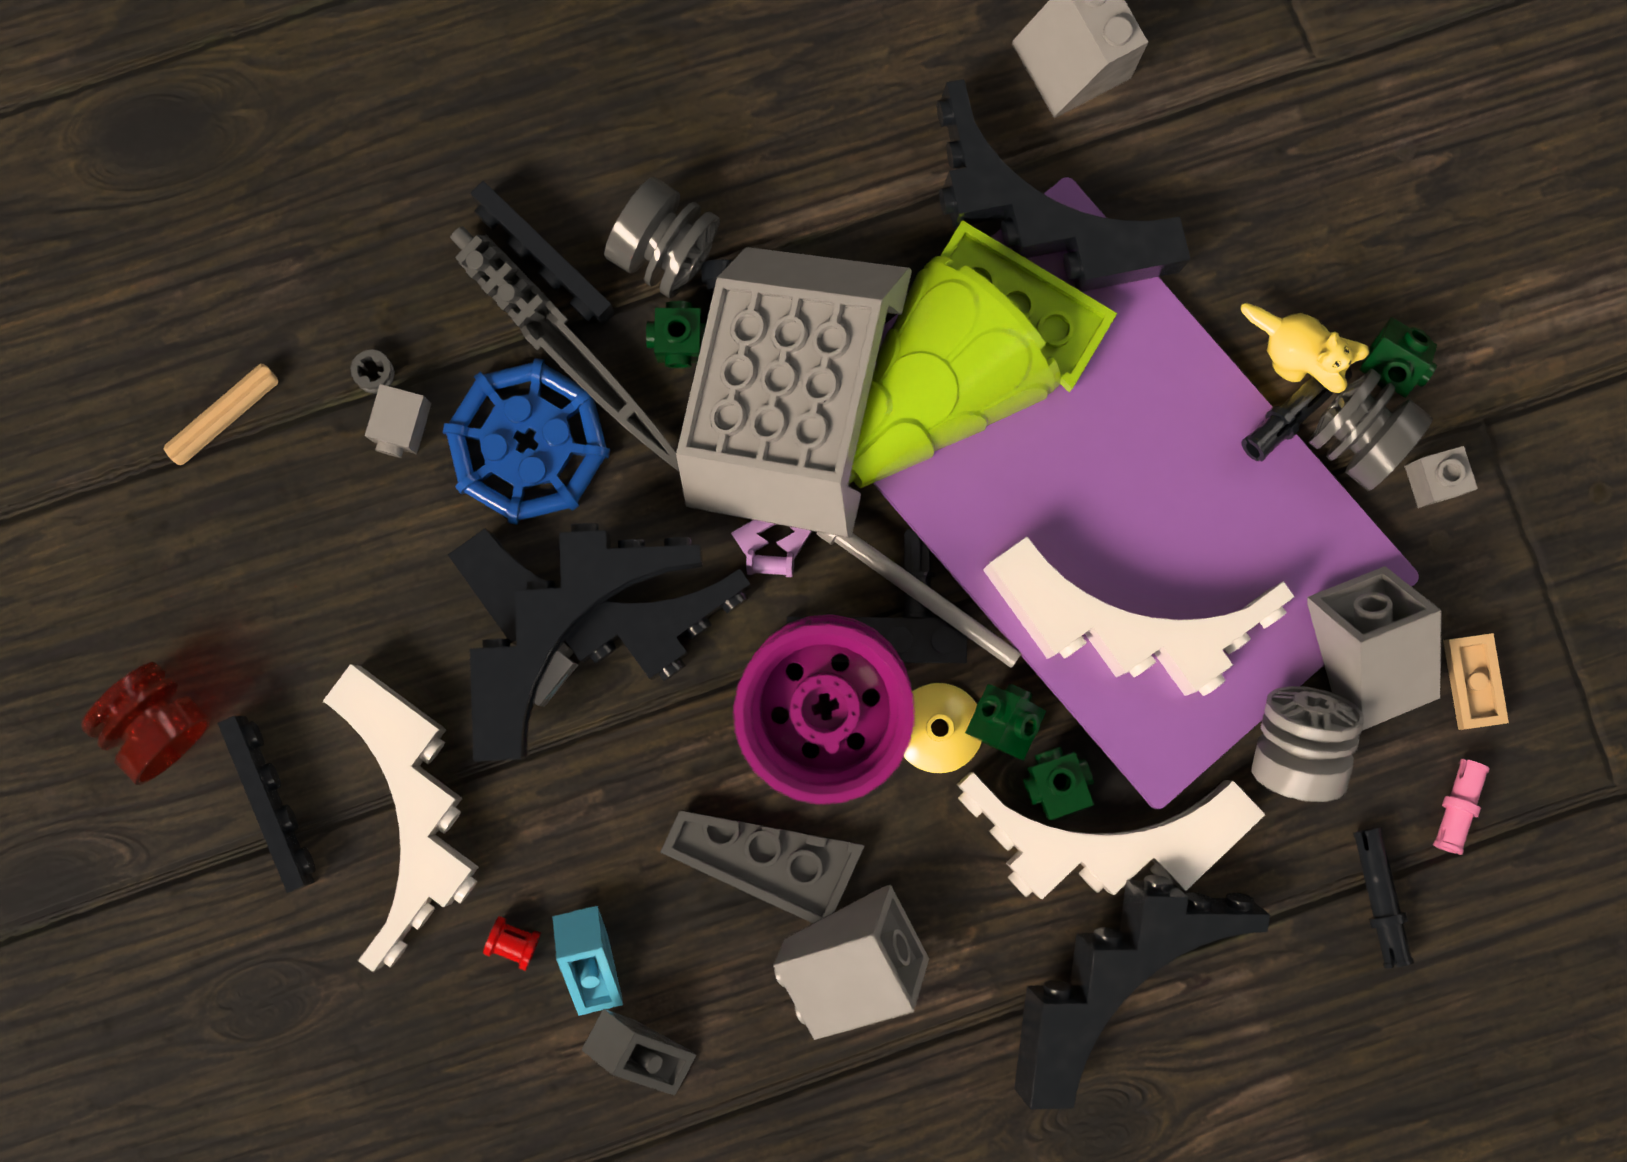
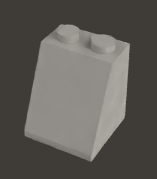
(1080, 50)
(1379, 644)
(854, 966)

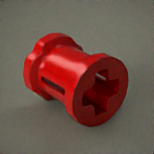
(512, 943)

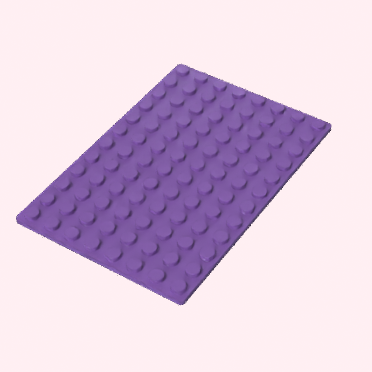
(1153, 510)

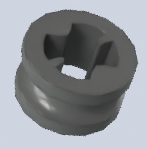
(358, 364)

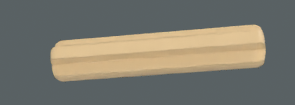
(221, 414)

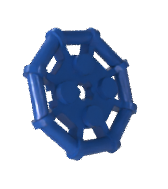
(533, 466)

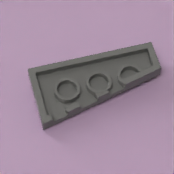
(776, 865)

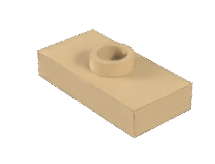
(1476, 681)

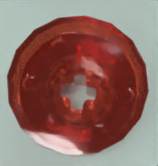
(142, 719)

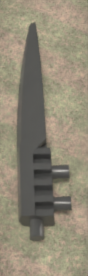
(546, 329)

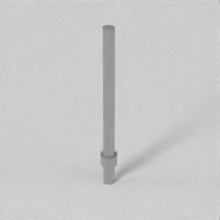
(926, 597)

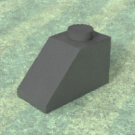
(638, 1053)

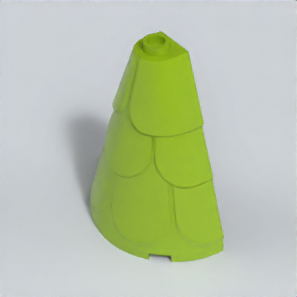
(948, 371)

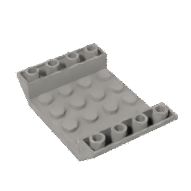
(785, 387)

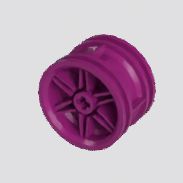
(837, 770)

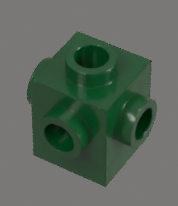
(676, 351)
(1401, 357)
(1006, 720)
(1074, 791)

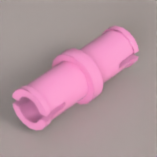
(1461, 806)

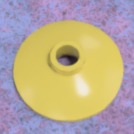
(951, 750)

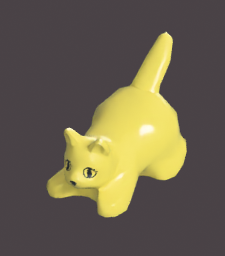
(1304, 345)

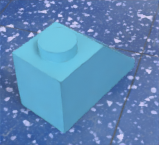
(586, 960)

